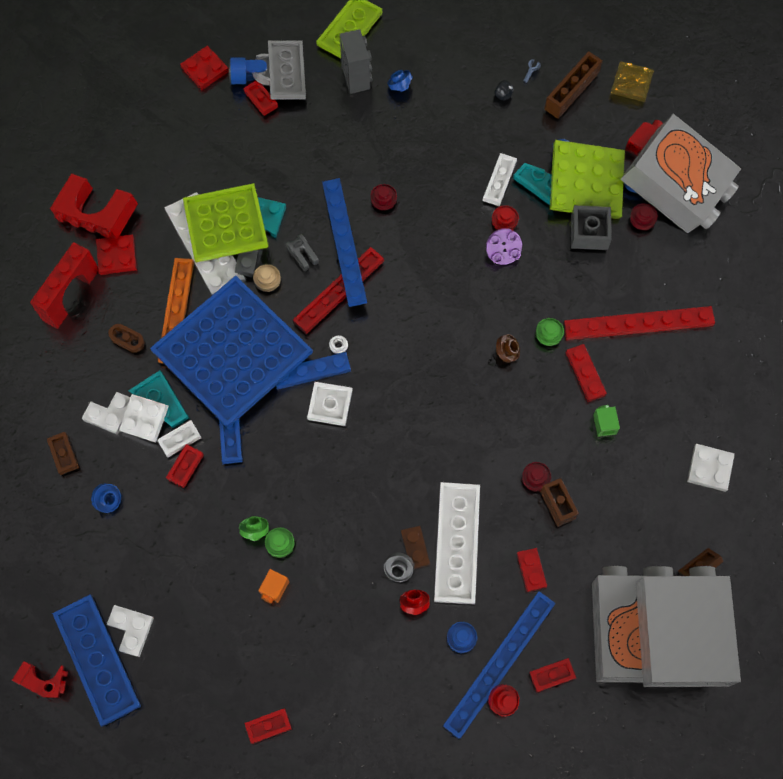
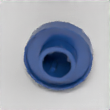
(400, 80)
(106, 498)
(462, 637)

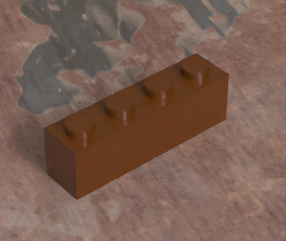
(573, 85)

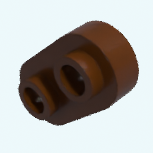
(127, 339)

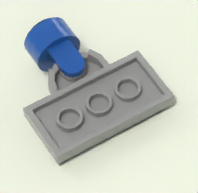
(279, 69)

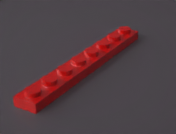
(639, 323)

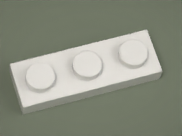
(500, 179)

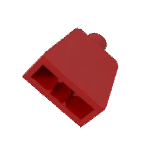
(642, 136)

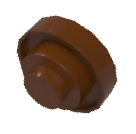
(507, 348)

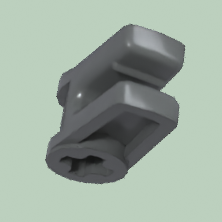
(300, 246)

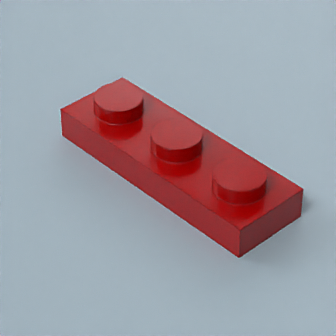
(586, 373)

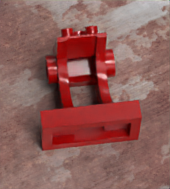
(27, 677)

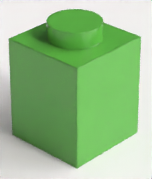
(606, 421)

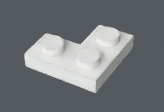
(110, 417)
(136, 627)

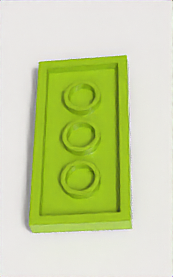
(353, 16)

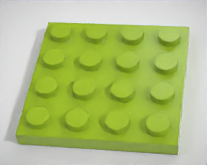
(586, 177)
(225, 222)

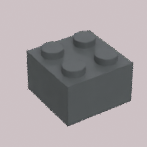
(591, 227)

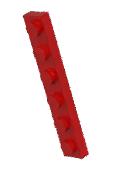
(334, 293)

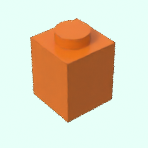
(273, 586)

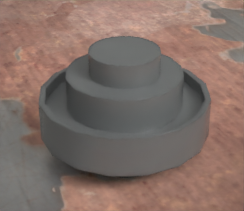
(399, 567)

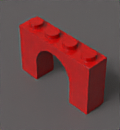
(107, 222)
(49, 299)

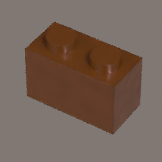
(559, 502)

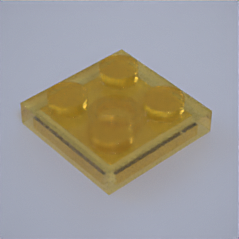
(632, 81)

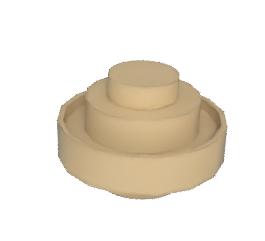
(266, 278)

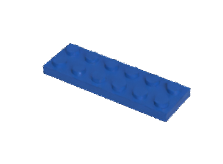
(96, 660)

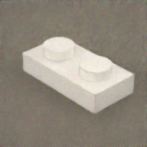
(178, 438)

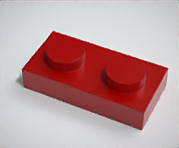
(260, 97)
(185, 466)
(531, 570)
(552, 675)
(268, 726)

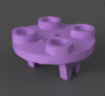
(512, 245)

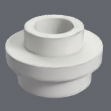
(338, 339)

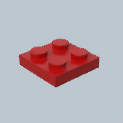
(204, 67)
(116, 254)

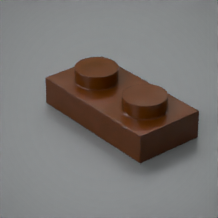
(62, 453)
(415, 546)
(706, 558)

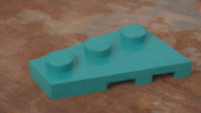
(535, 180)
(272, 215)
(159, 390)

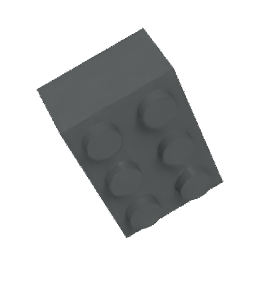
(355, 61)

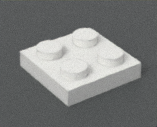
(329, 403)
(143, 418)
(710, 467)

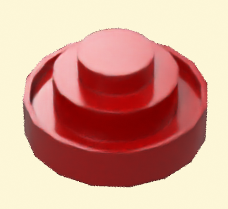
(505, 217)
(414, 601)
(503, 700)

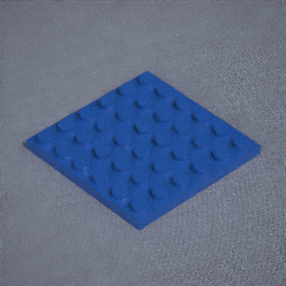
(231, 351)

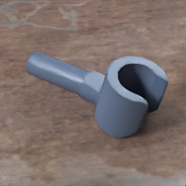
(531, 69)

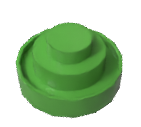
(549, 331)
(254, 528)
(279, 542)

